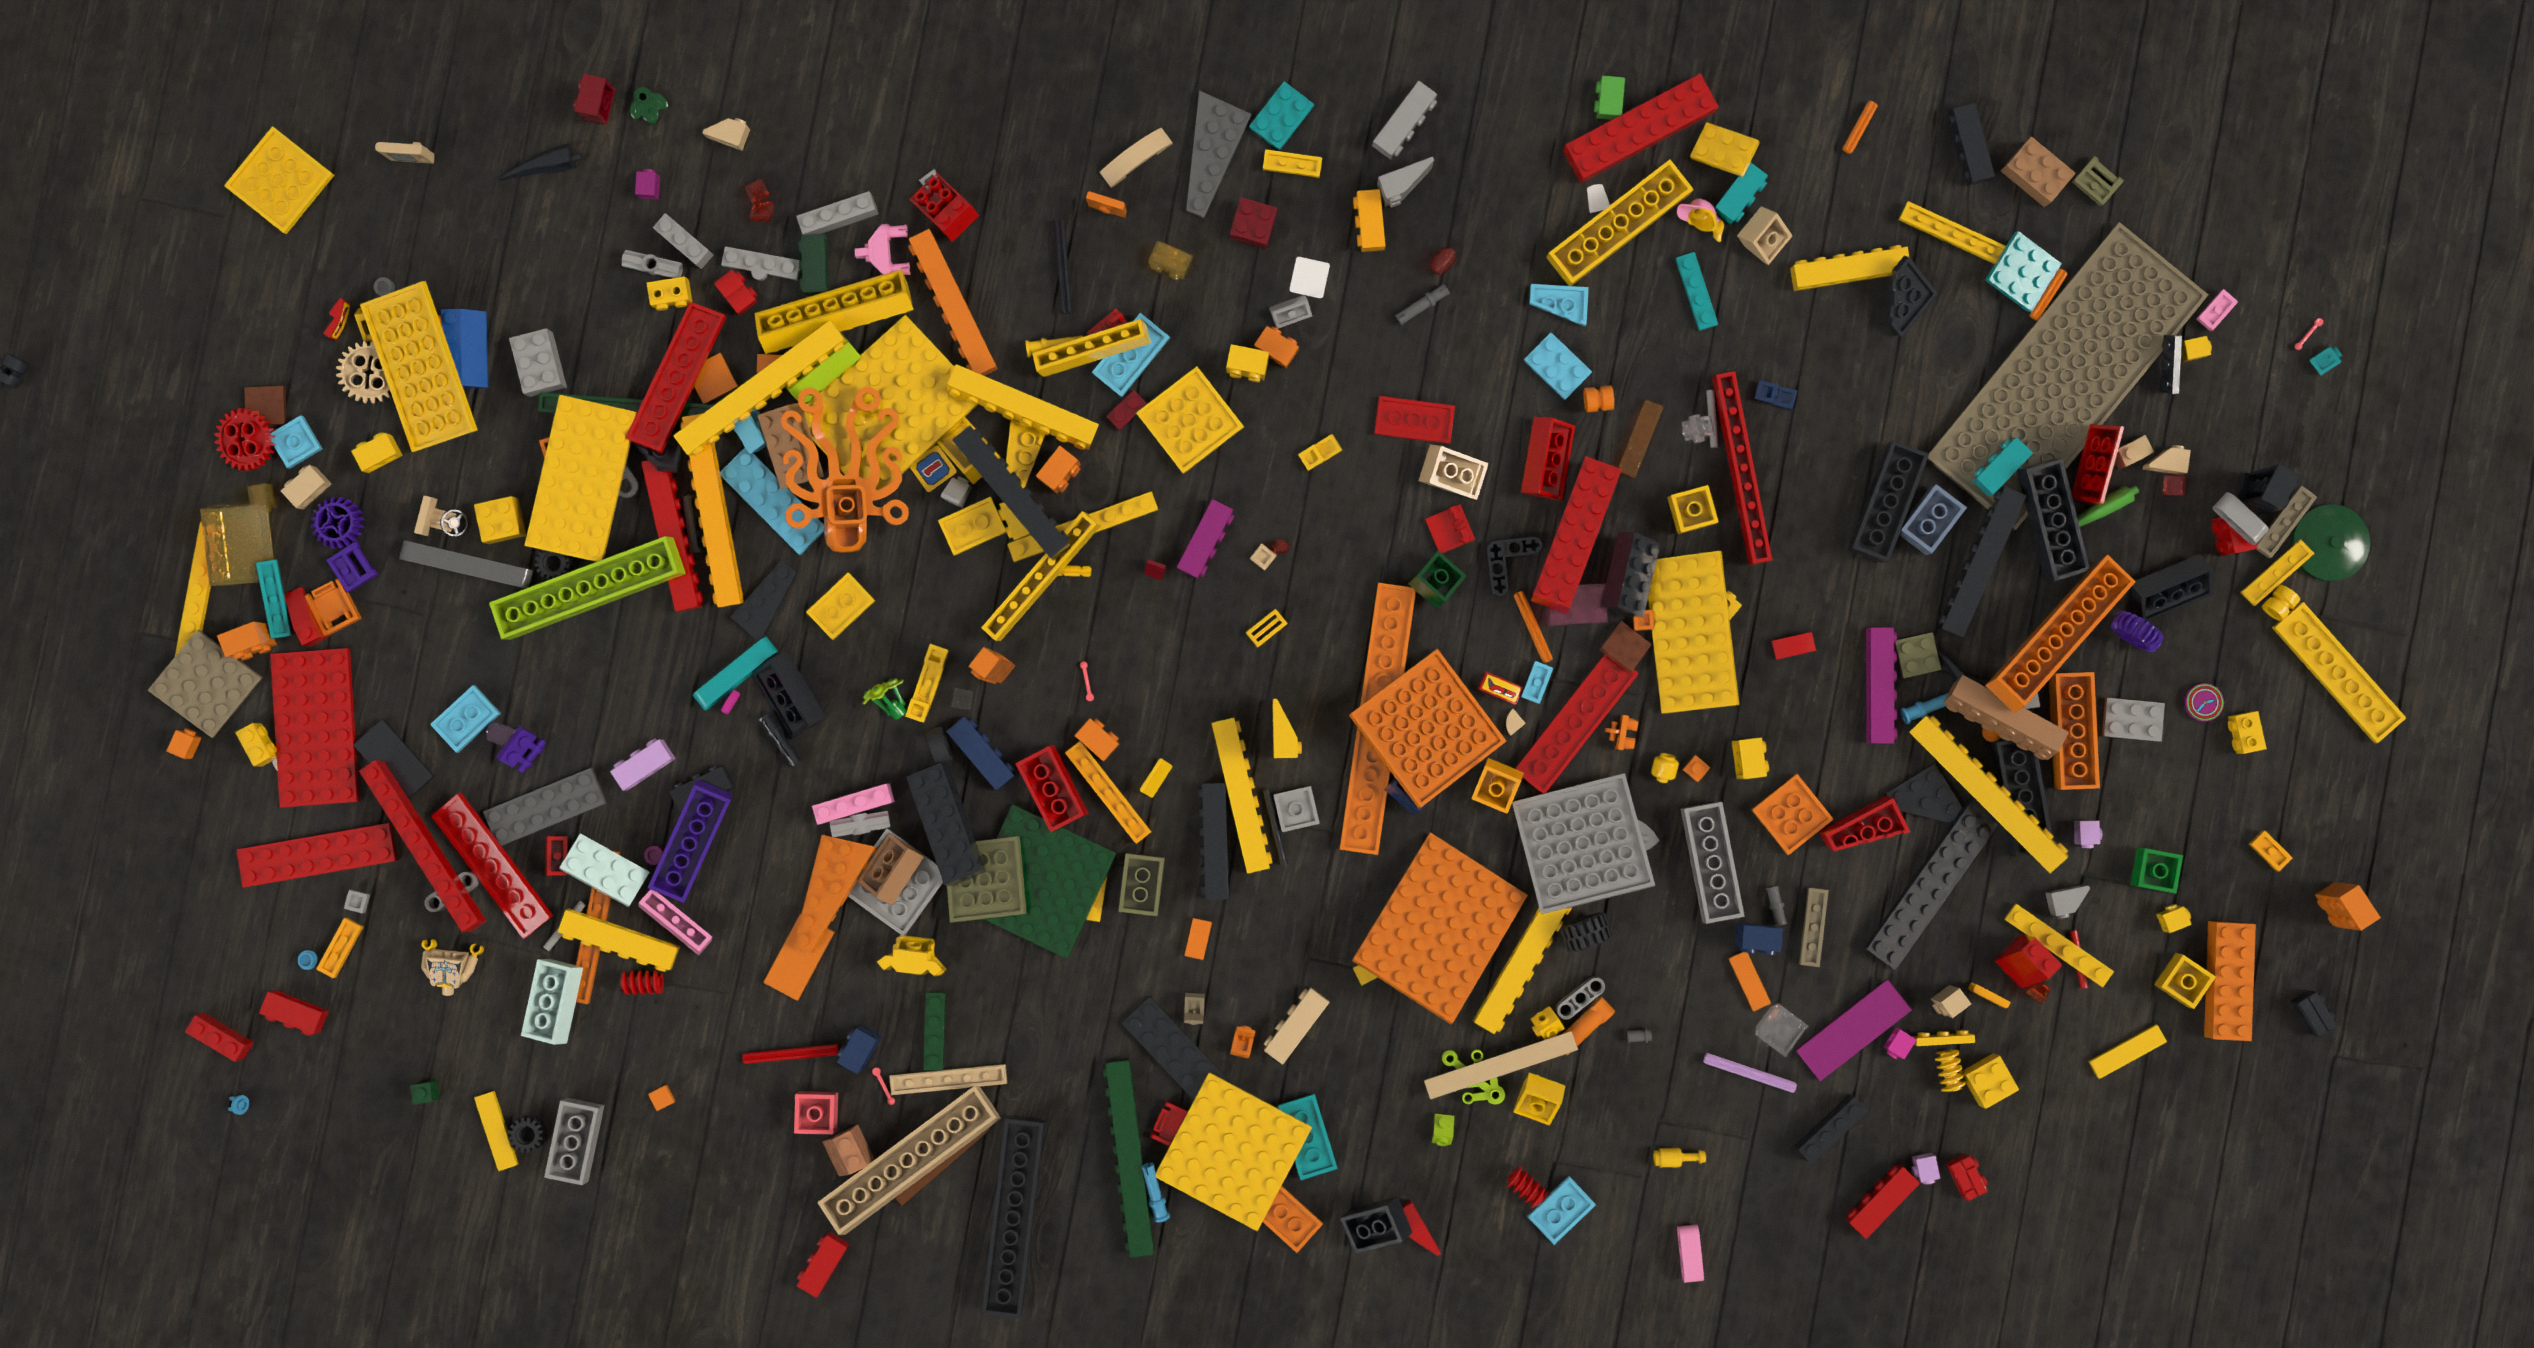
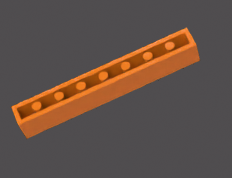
(952, 302)
(991, 666)

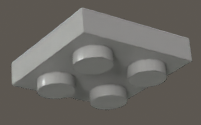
(1296, 809)

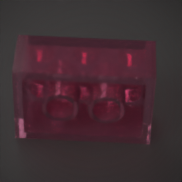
(1584, 609)

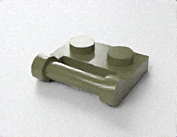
(2093, 185)

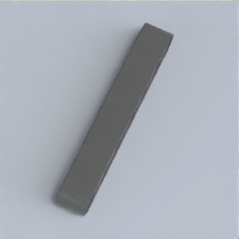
(466, 564)

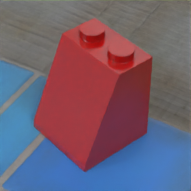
(2027, 961)

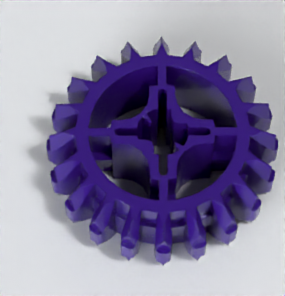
(352, 517)
(2137, 631)

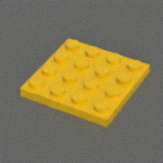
(279, 180)
(1190, 420)

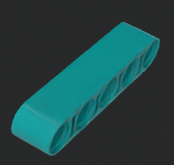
(735, 673)

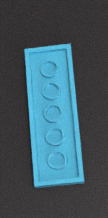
(763, 493)

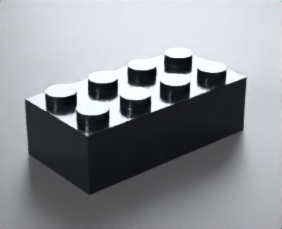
(2268, 489)
(1630, 574)

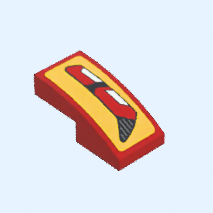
(340, 313)
(1500, 688)

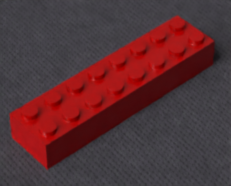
(1640, 128)
(1576, 535)

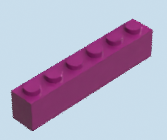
(1880, 685)

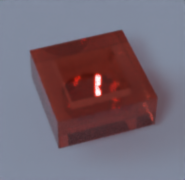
(757, 191)
(762, 212)
(2174, 485)
(2038, 992)

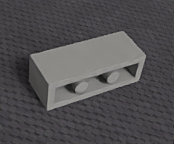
(683, 241)

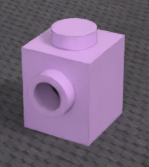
(2087, 833)
(1925, 1168)

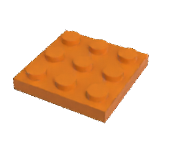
(1792, 814)

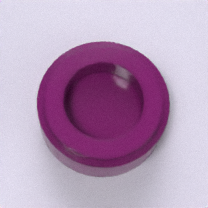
(653, 855)

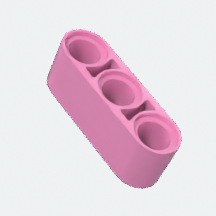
(1690, 1253)

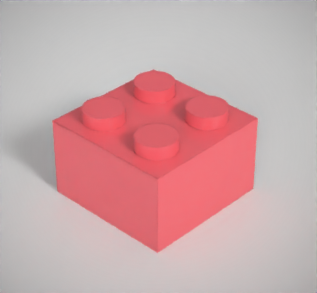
(816, 1112)

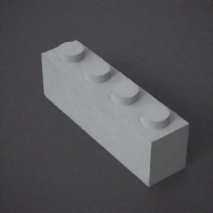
(1404, 120)
(838, 214)

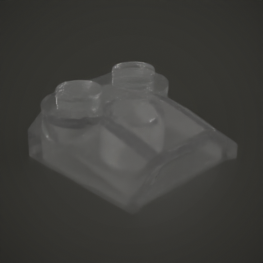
(1780, 1029)

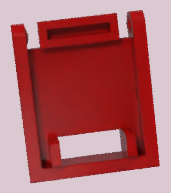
(1169, 1123)

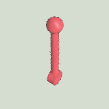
(2318, 322)
(1089, 697)
(876, 1071)

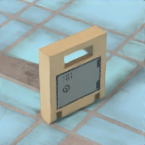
(405, 152)

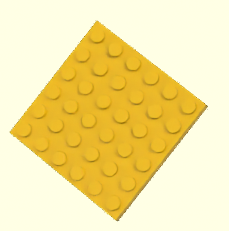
(1233, 1151)

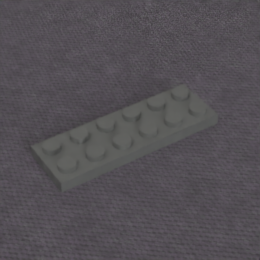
(545, 807)

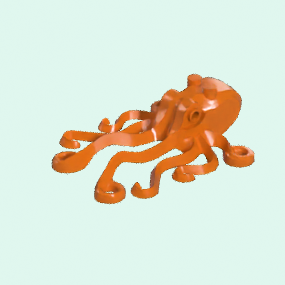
(847, 498)

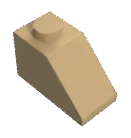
(729, 132)
(2133, 452)
(2171, 461)

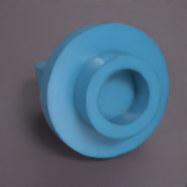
(239, 1104)

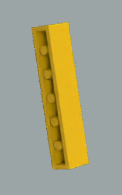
(1846, 269)
(1091, 348)
(618, 939)

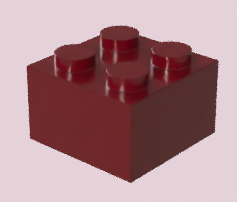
(594, 99)
(1253, 223)

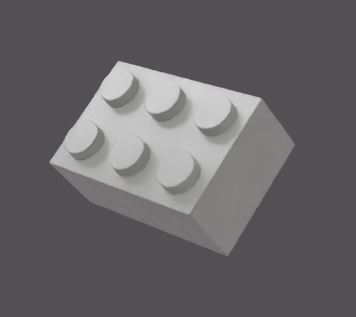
(538, 362)

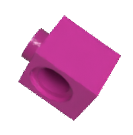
(1899, 1044)

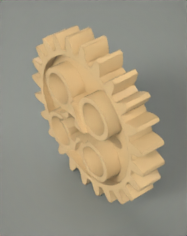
(350, 370)

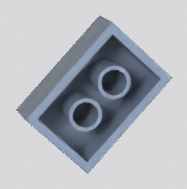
(1931, 519)

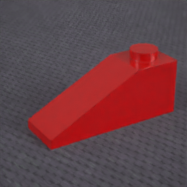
(303, 618)
(1420, 1231)

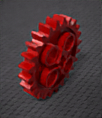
(245, 439)

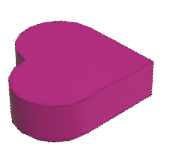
(730, 702)

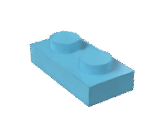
(1537, 682)

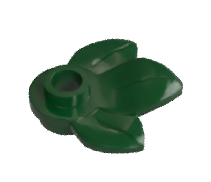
(648, 108)

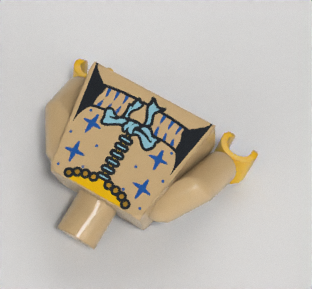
(448, 968)

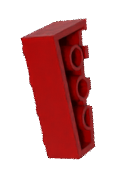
(1868, 824)

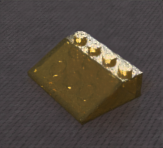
(235, 542)

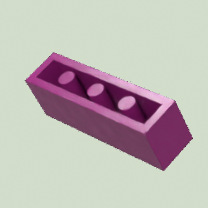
(1205, 538)

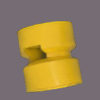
(2281, 602)

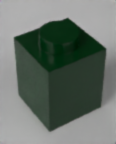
(424, 1092)

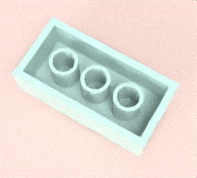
(604, 870)
(552, 1001)

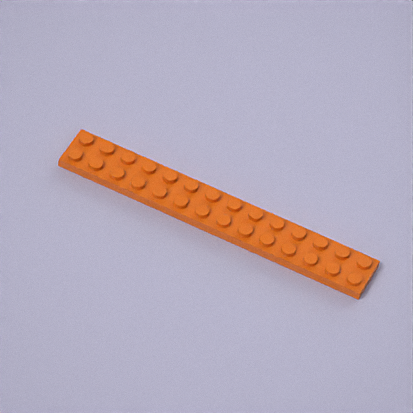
(1384, 665)

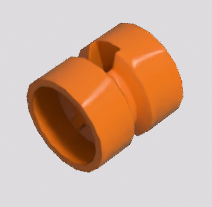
(1598, 399)

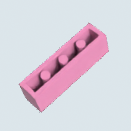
(853, 804)
(675, 921)

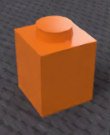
(184, 743)

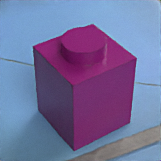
(647, 184)

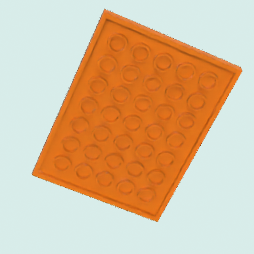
(1440, 928)

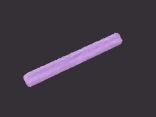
(1749, 1072)

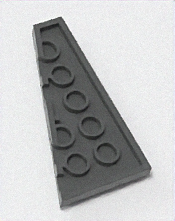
(1215, 142)

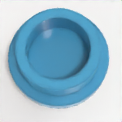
(307, 959)

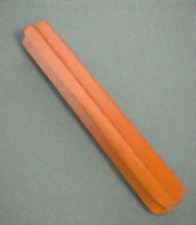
(1533, 627)

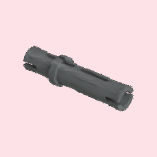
(1422, 304)

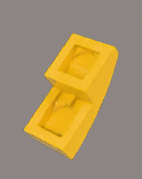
(1320, 452)

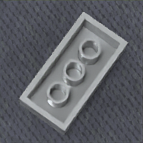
(574, 1141)

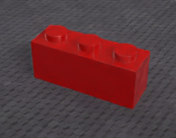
(293, 1012)
(219, 1037)
(822, 1264)

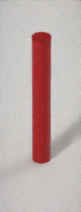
(2082, 978)

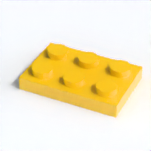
(1724, 149)
(972, 526)
(840, 606)

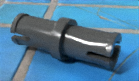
(1776, 906)

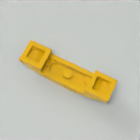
(927, 683)

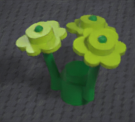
(893, 708)

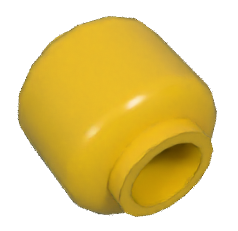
(1664, 767)

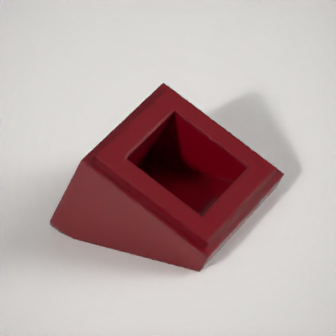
(1155, 569)

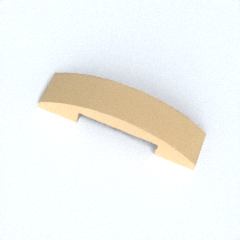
(1135, 156)

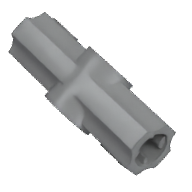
(641, 262)
(860, 824)

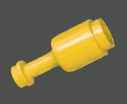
(1674, 1157)

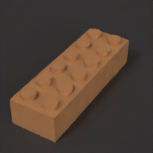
(2021, 727)

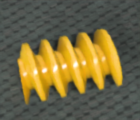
(1950, 1070)

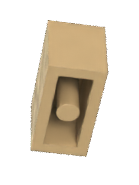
(305, 487)
(1950, 1001)

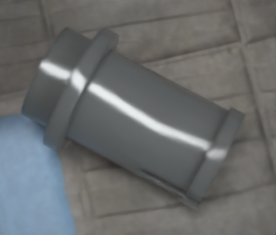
(1639, 1035)

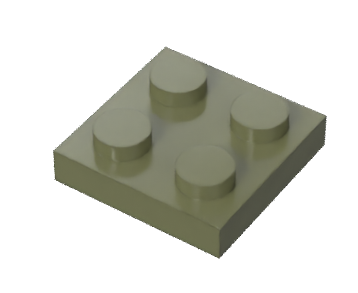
(1917, 655)

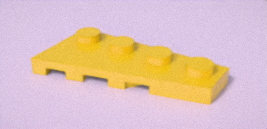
(1023, 450)

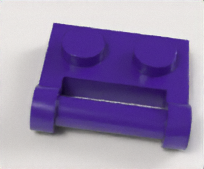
(346, 569)

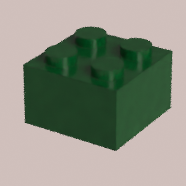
(1437, 579)

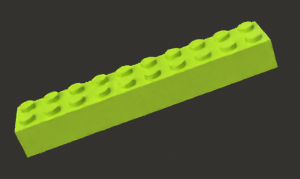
(587, 588)

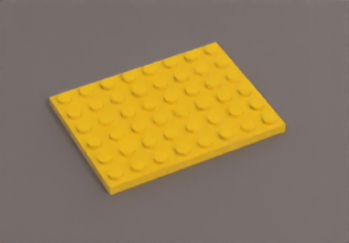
(911, 381)

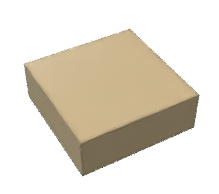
(1263, 557)

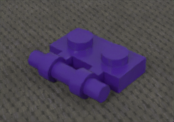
(517, 746)

